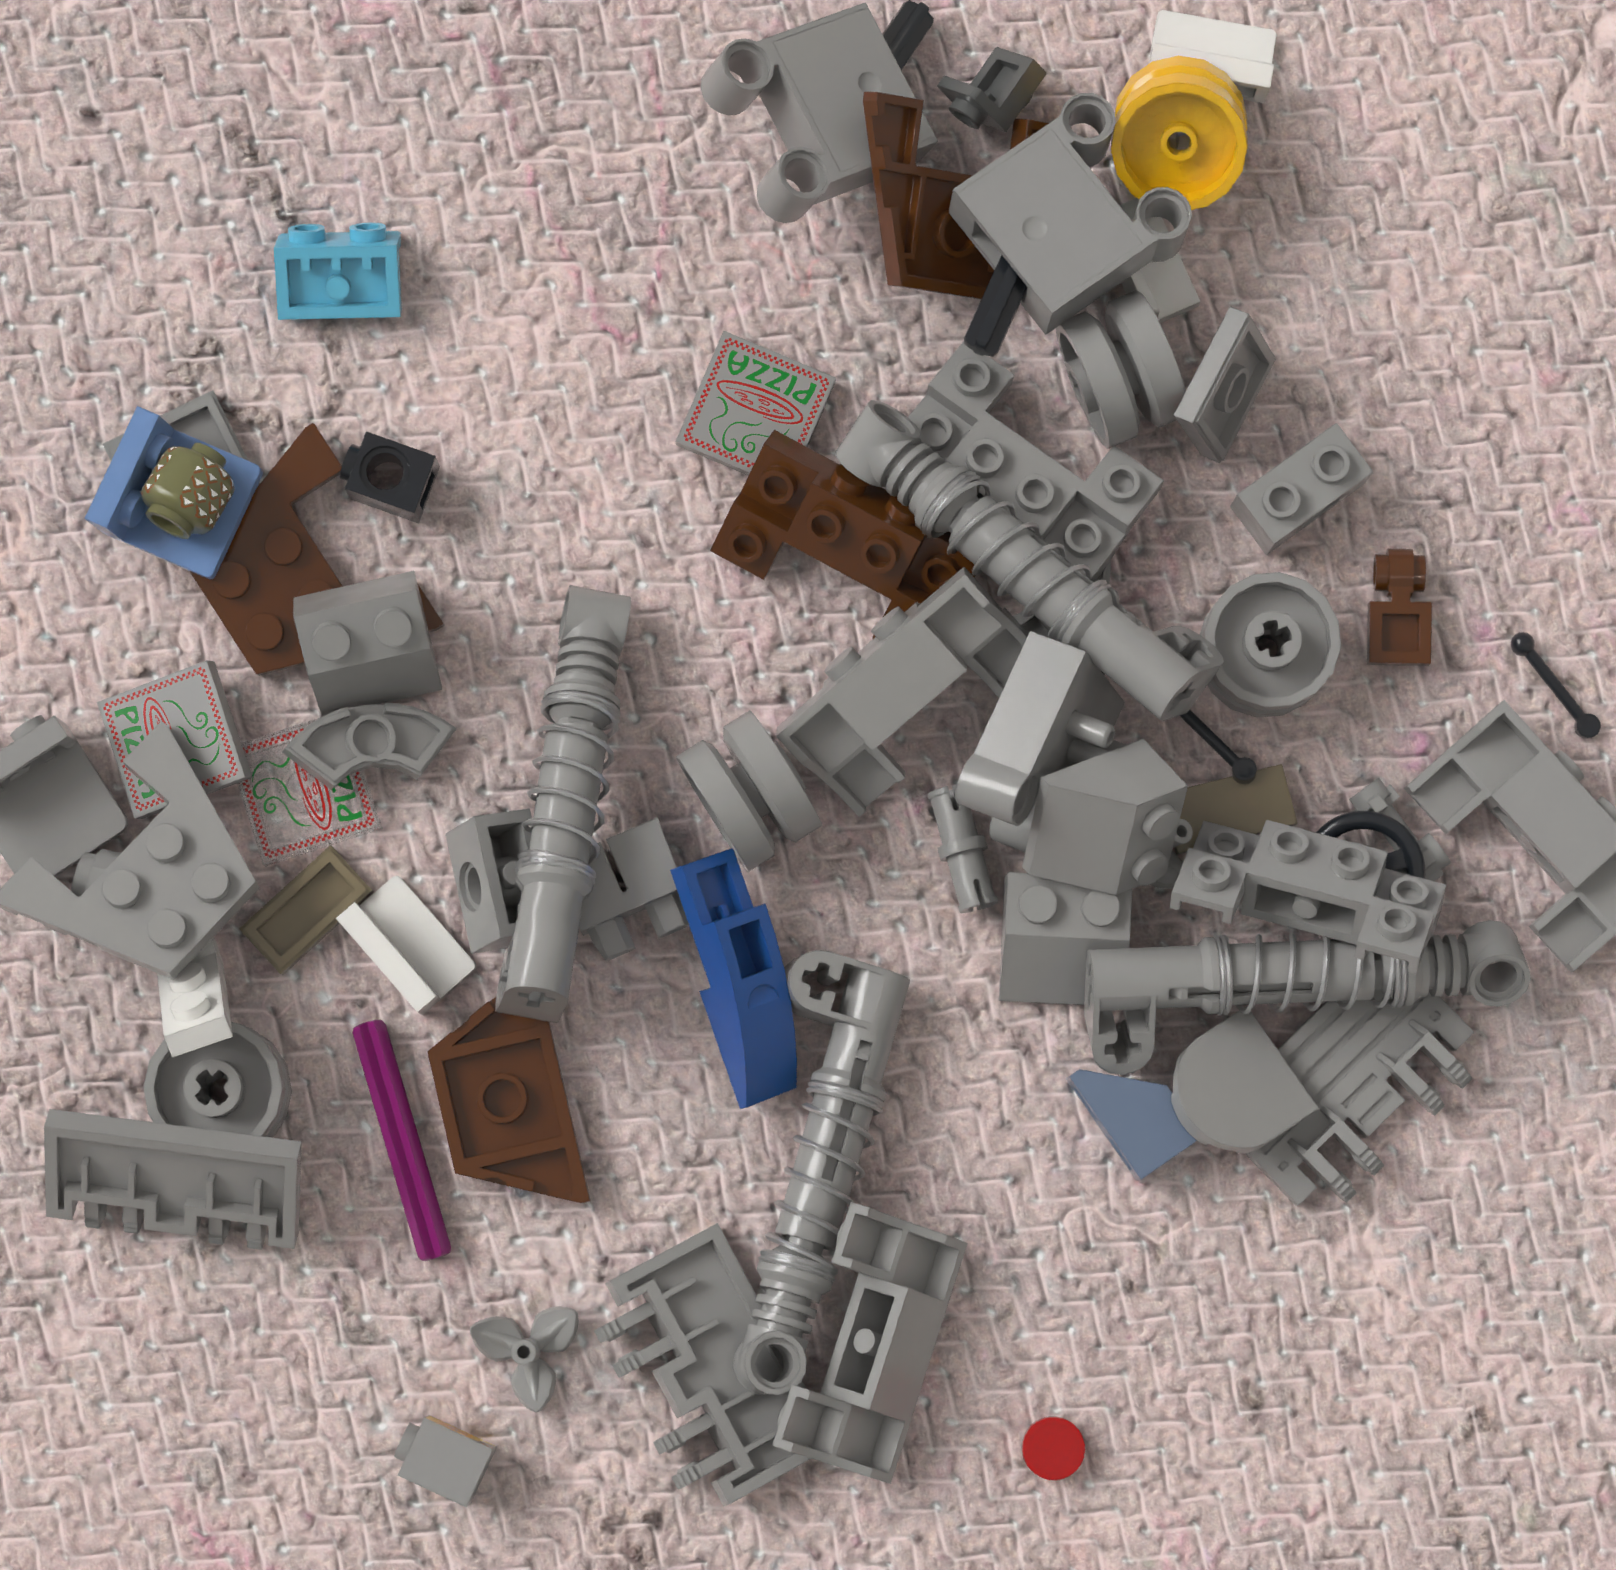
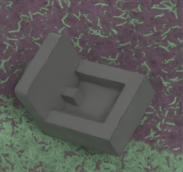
(996, 92)

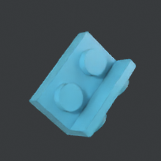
(338, 272)

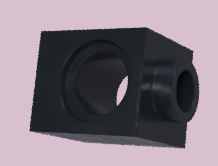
(406, 498)

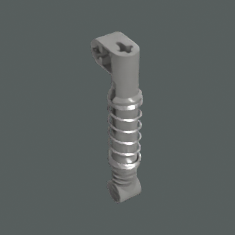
(1157, 668)
(555, 866)
(1286, 972)
(829, 1153)

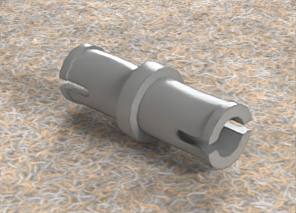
(962, 851)

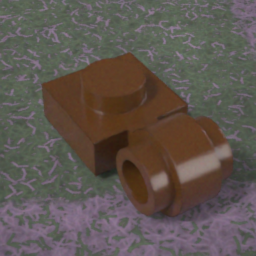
(1399, 629)

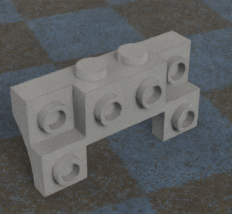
(1080, 514)
(893, 679)
(1546, 811)
(1312, 886)
(881, 1346)

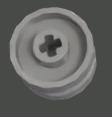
(1121, 368)
(1298, 623)
(755, 787)
(256, 1085)

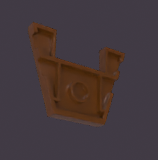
(918, 235)
(278, 560)

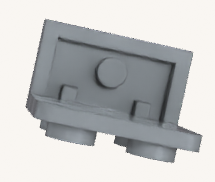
(52, 799)

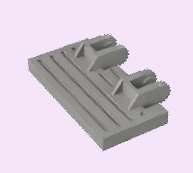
(1344, 1068)
(172, 1177)
(702, 1314)

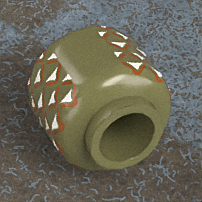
(187, 490)

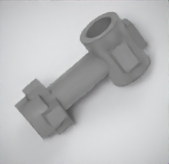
(1379, 799)

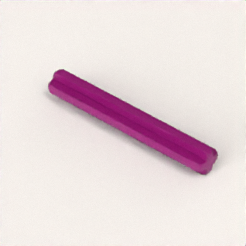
(401, 1140)

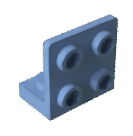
(121, 510)

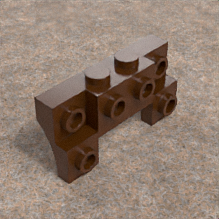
(836, 520)

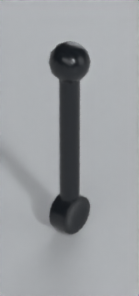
(1585, 725)
(1243, 768)

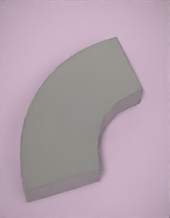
(369, 737)

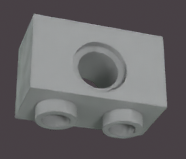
(1301, 488)
(484, 871)

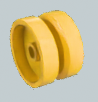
(1175, 98)

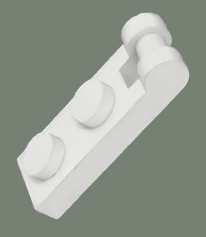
(196, 1003)

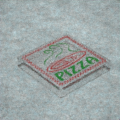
(293, 809)

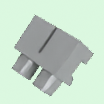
(645, 868)

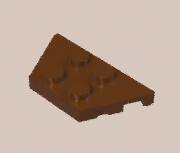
(508, 1105)

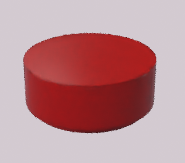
(1053, 1448)

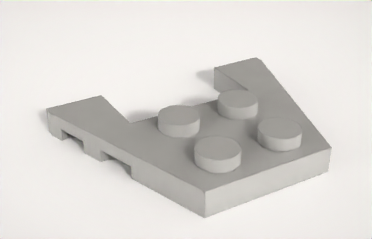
(164, 890)

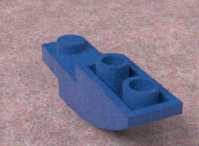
(746, 978)

